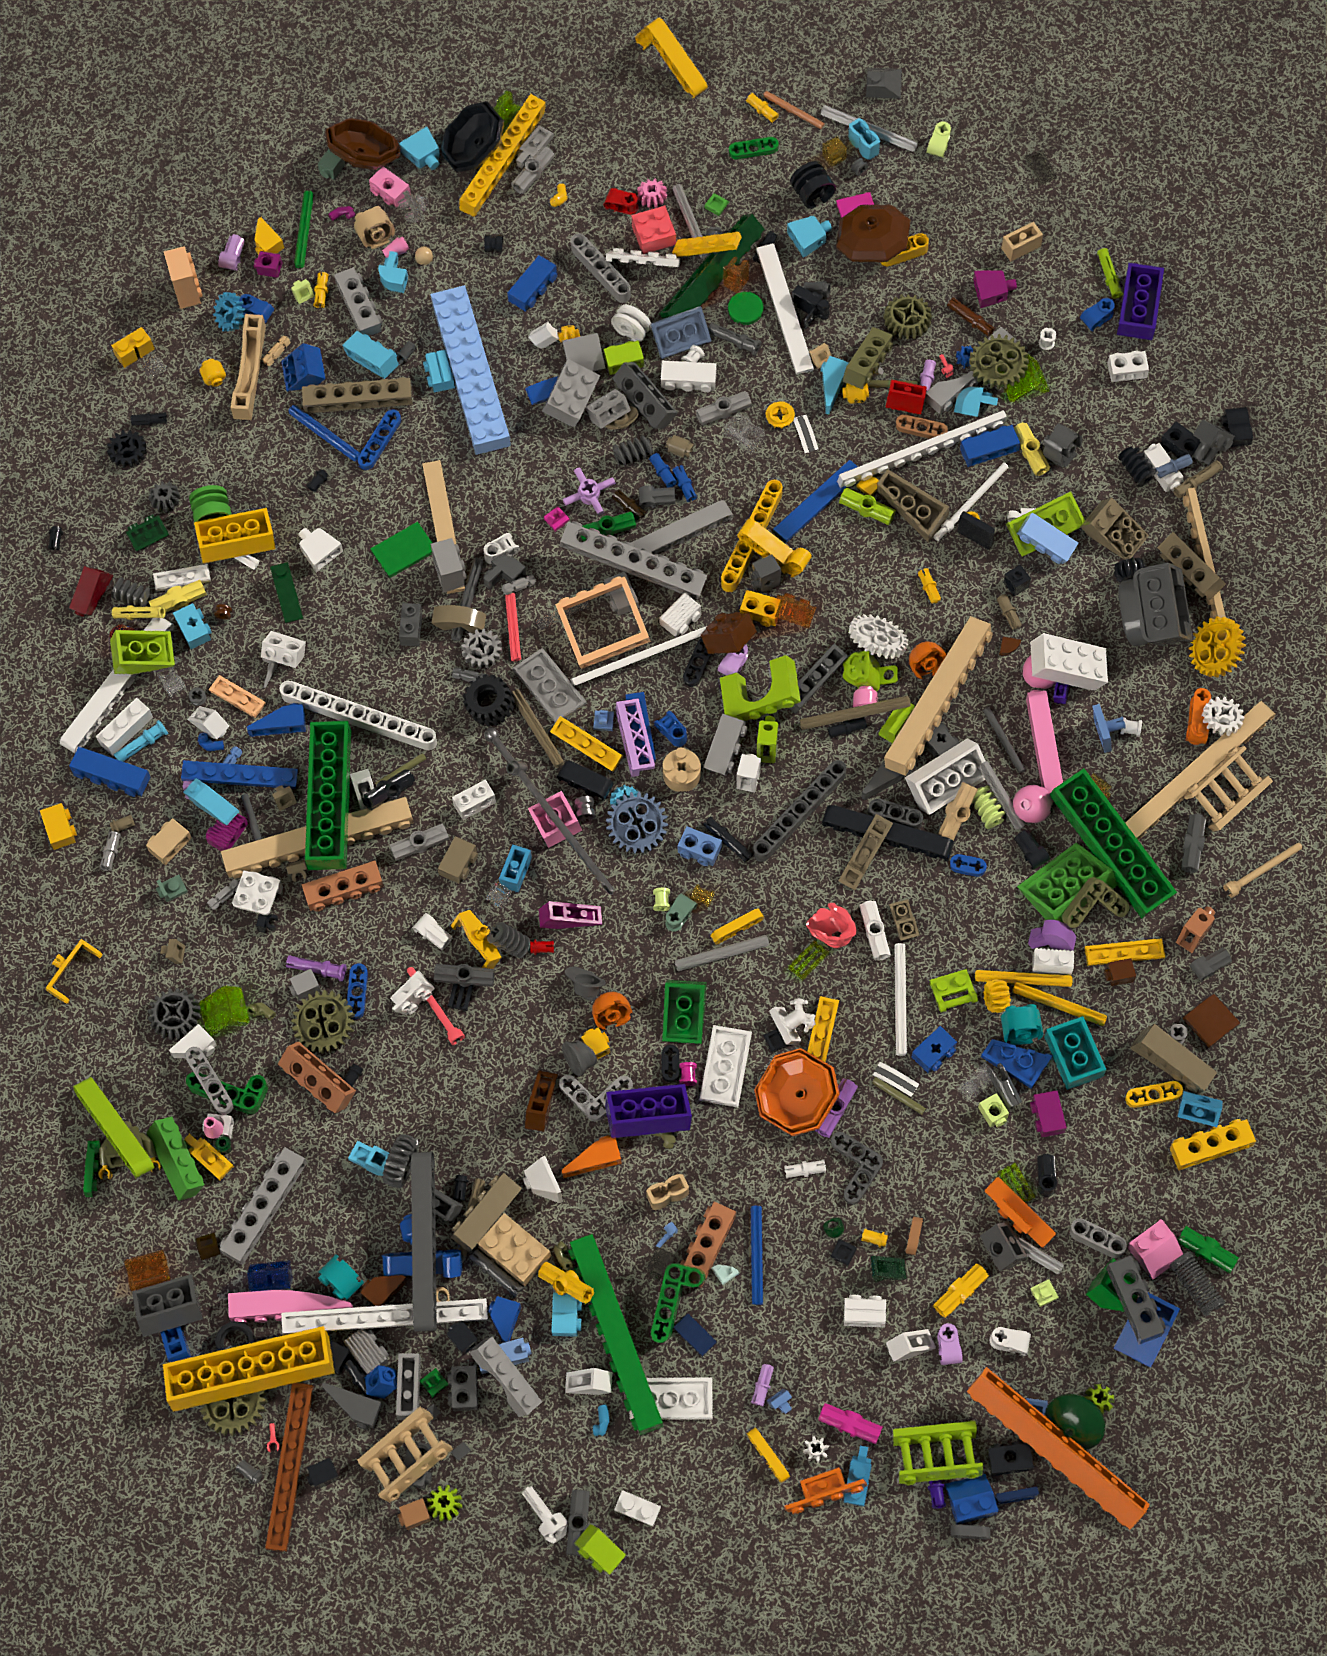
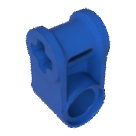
(256, 306)
(1098, 313)
(669, 727)

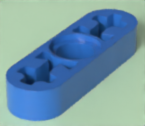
(352, 977)

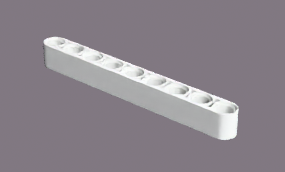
(103, 700)
(353, 709)

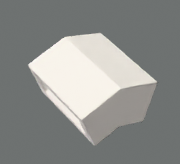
(544, 335)

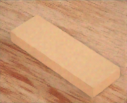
(237, 696)

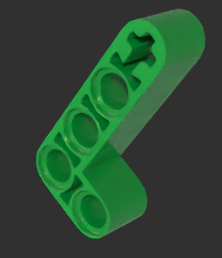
(242, 1097)
(672, 1304)

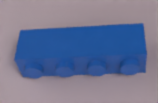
(109, 771)

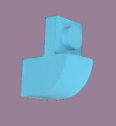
(391, 276)
(970, 398)
(370, 1158)

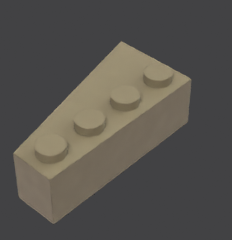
(913, 504)
(1173, 1058)

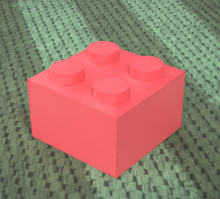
(653, 230)

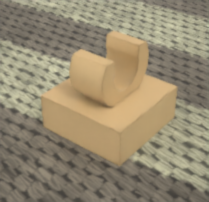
(820, 355)

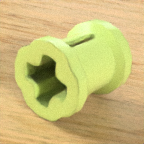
(661, 899)

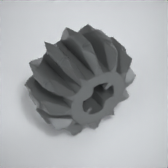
(159, 501)

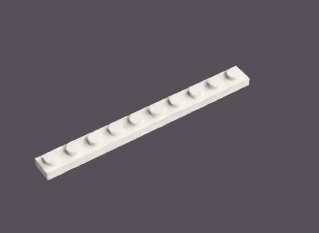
(917, 451)
(380, 1316)

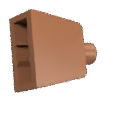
(1199, 925)

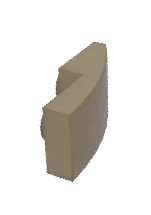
(904, 920)

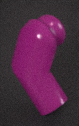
(338, 212)

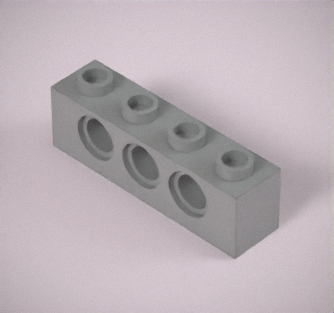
(350, 279)

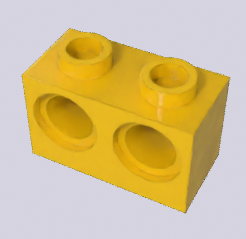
(762, 603)

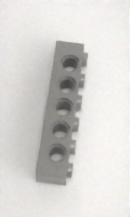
(240, 1251)

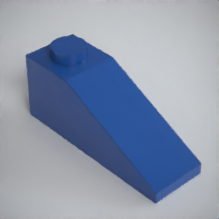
(283, 720)
(175, 1344)

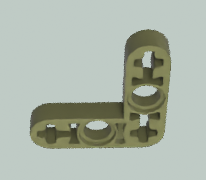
(1096, 895)

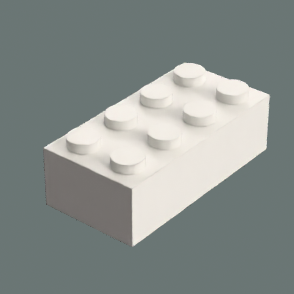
(1069, 662)
(942, 777)

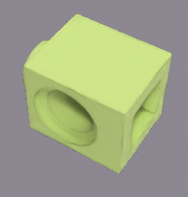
(993, 1102)

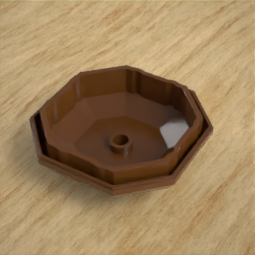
(362, 144)
(873, 233)

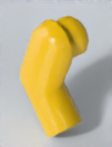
(560, 197)

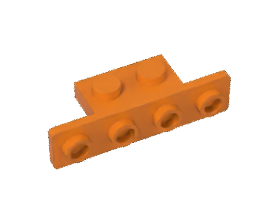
(1019, 1212)
(824, 1487)

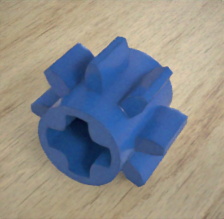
(964, 355)

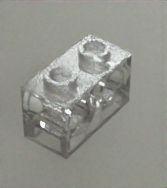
(741, 436)

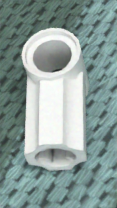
(432, 931)

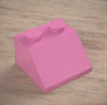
(1155, 1249)

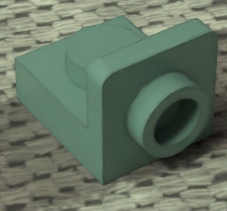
(171, 888)

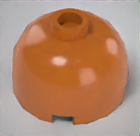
(927, 655)
(613, 1007)

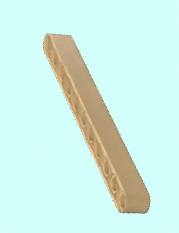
(1175, 791)

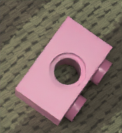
(385, 179)

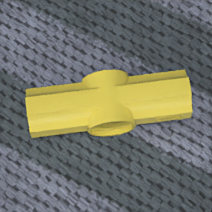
(1034, 457)
(179, 596)

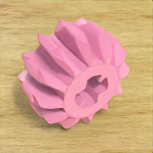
(652, 193)

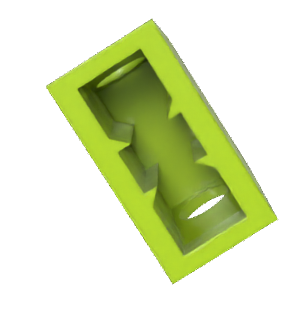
(767, 736)

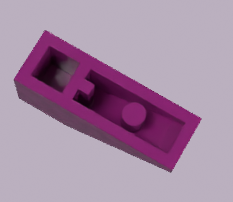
(568, 915)

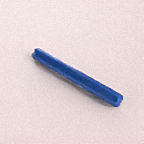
(324, 433)
(756, 1255)

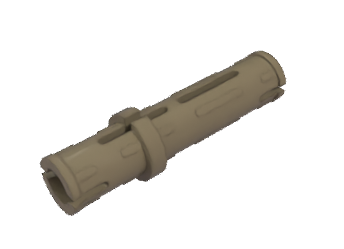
(1199, 478)

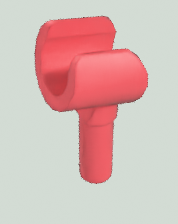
(947, 367)
(272, 1437)

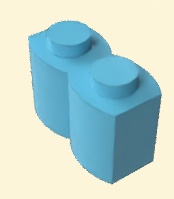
(864, 139)
(565, 1315)

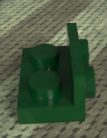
(147, 532)

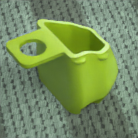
(864, 670)

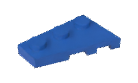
(1018, 1062)

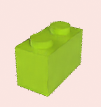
(627, 352)
(599, 1549)

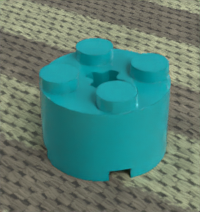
(1021, 1024)
(340, 1278)

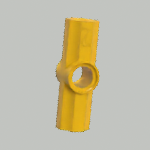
(566, 1282)
(961, 1290)

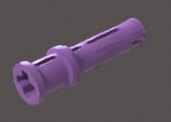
(324, 968)

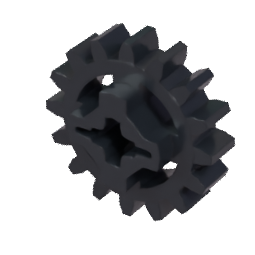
(127, 448)

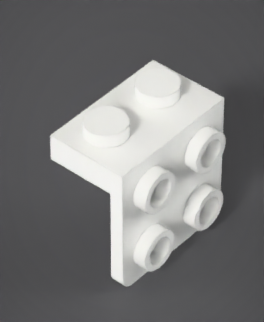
(256, 892)

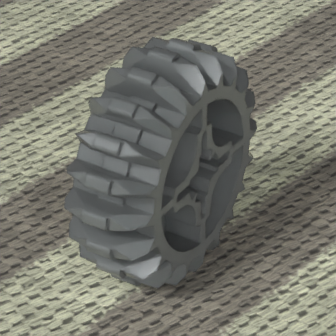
(168, 1019)
(399, 1161)

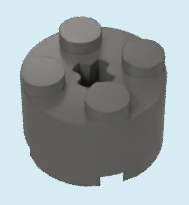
(1061, 445)

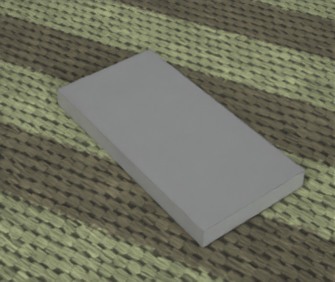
(549, 685)

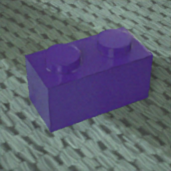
(1060, 693)

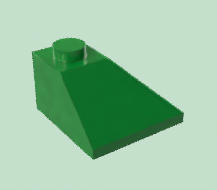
(1104, 1293)

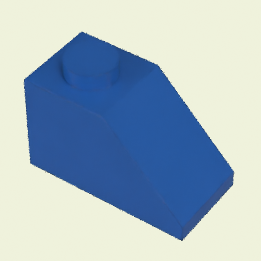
(504, 1316)

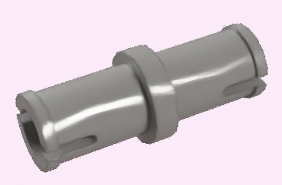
(109, 851)

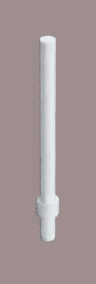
(949, 524)

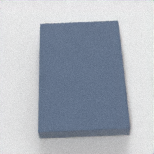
(680, 332)

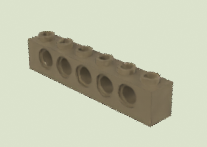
(365, 400)

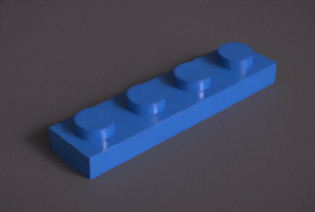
(635, 726)

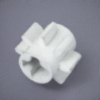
(816, 1455)

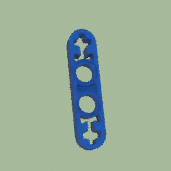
(380, 440)

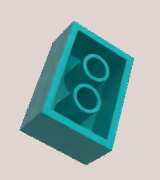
(1075, 1052)

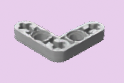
(591, 1102)

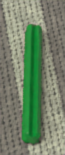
(303, 229)

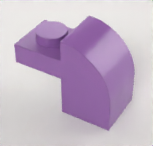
(1054, 934)

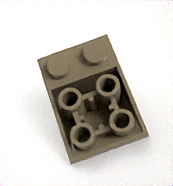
(1114, 529)

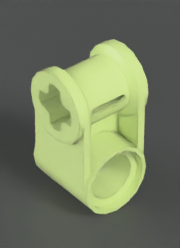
(939, 140)

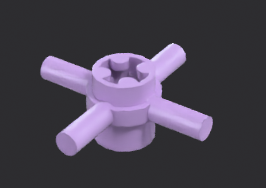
(583, 491)

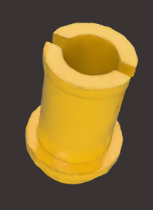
(875, 1237)

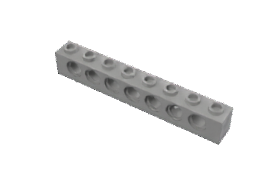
(622, 562)

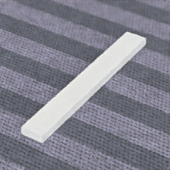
(785, 309)
(638, 656)

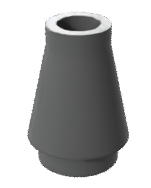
(822, 288)

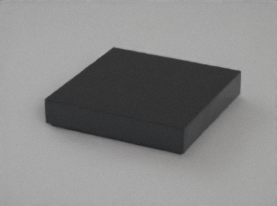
(976, 530)

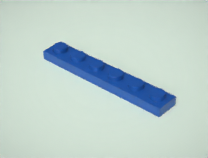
(239, 774)

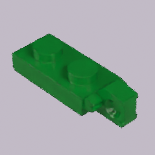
(91, 1167)

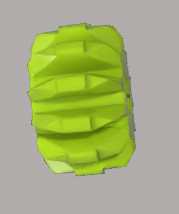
(452, 1499)

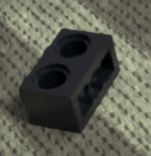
(1184, 441)

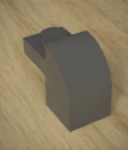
(506, 568)

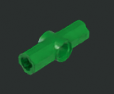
(618, 524)
(1208, 1249)

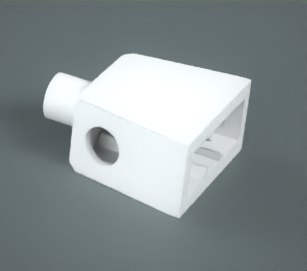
(319, 547)

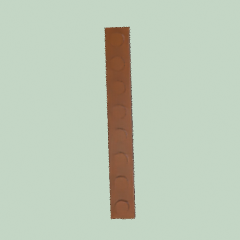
(289, 1467)

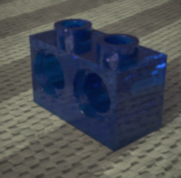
(270, 1276)

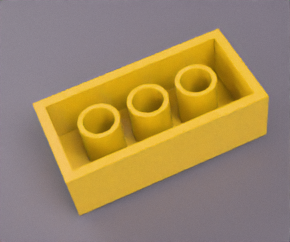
(234, 535)

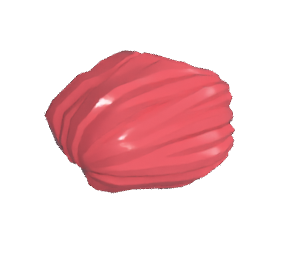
(827, 922)

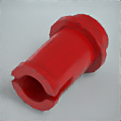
(541, 947)

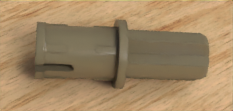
(1009, 612)

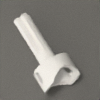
(551, 1523)

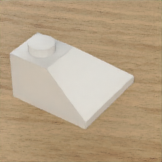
(542, 1181)

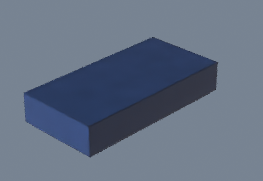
(695, 1335)
(1017, 1495)

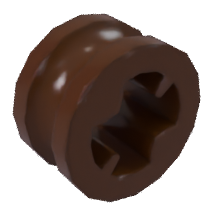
(223, 611)

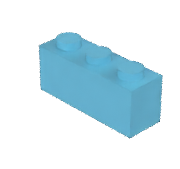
(371, 354)

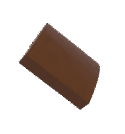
(1211, 1020)

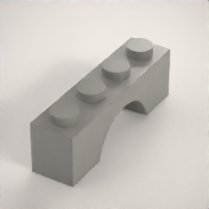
(496, 1362)

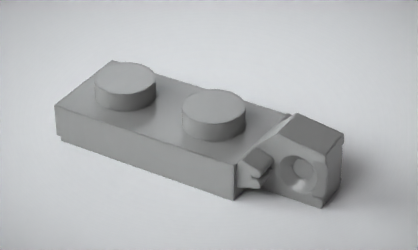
(533, 144)

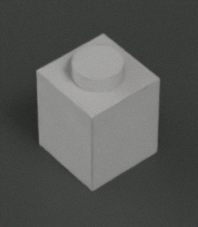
(304, 984)

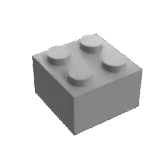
(448, 564)

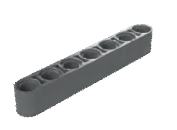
(801, 802)

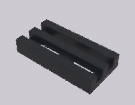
(460, 996)

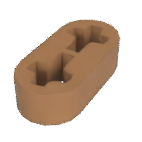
(914, 1235)

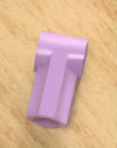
(231, 254)

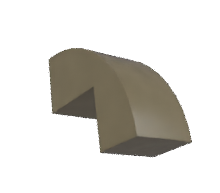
(454, 616)

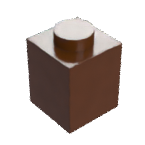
(1120, 972)

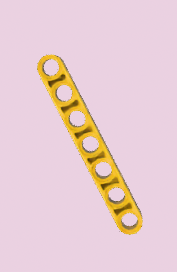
(759, 513)

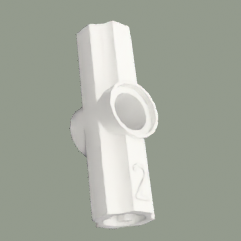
(876, 940)

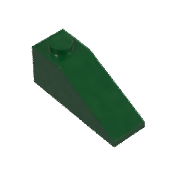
(286, 592)

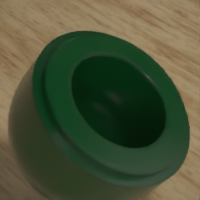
(836, 1231)

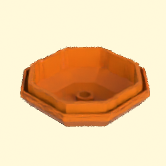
(782, 1082)

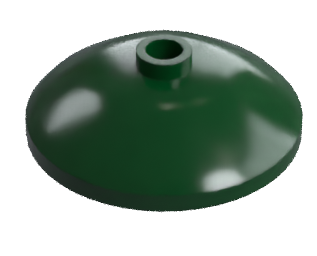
(1080, 1416)

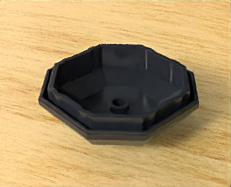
(472, 137)

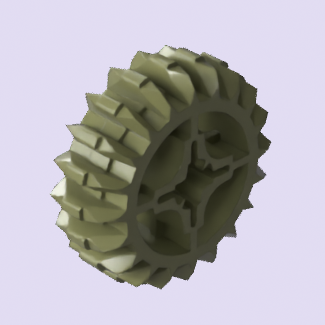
(914, 323)

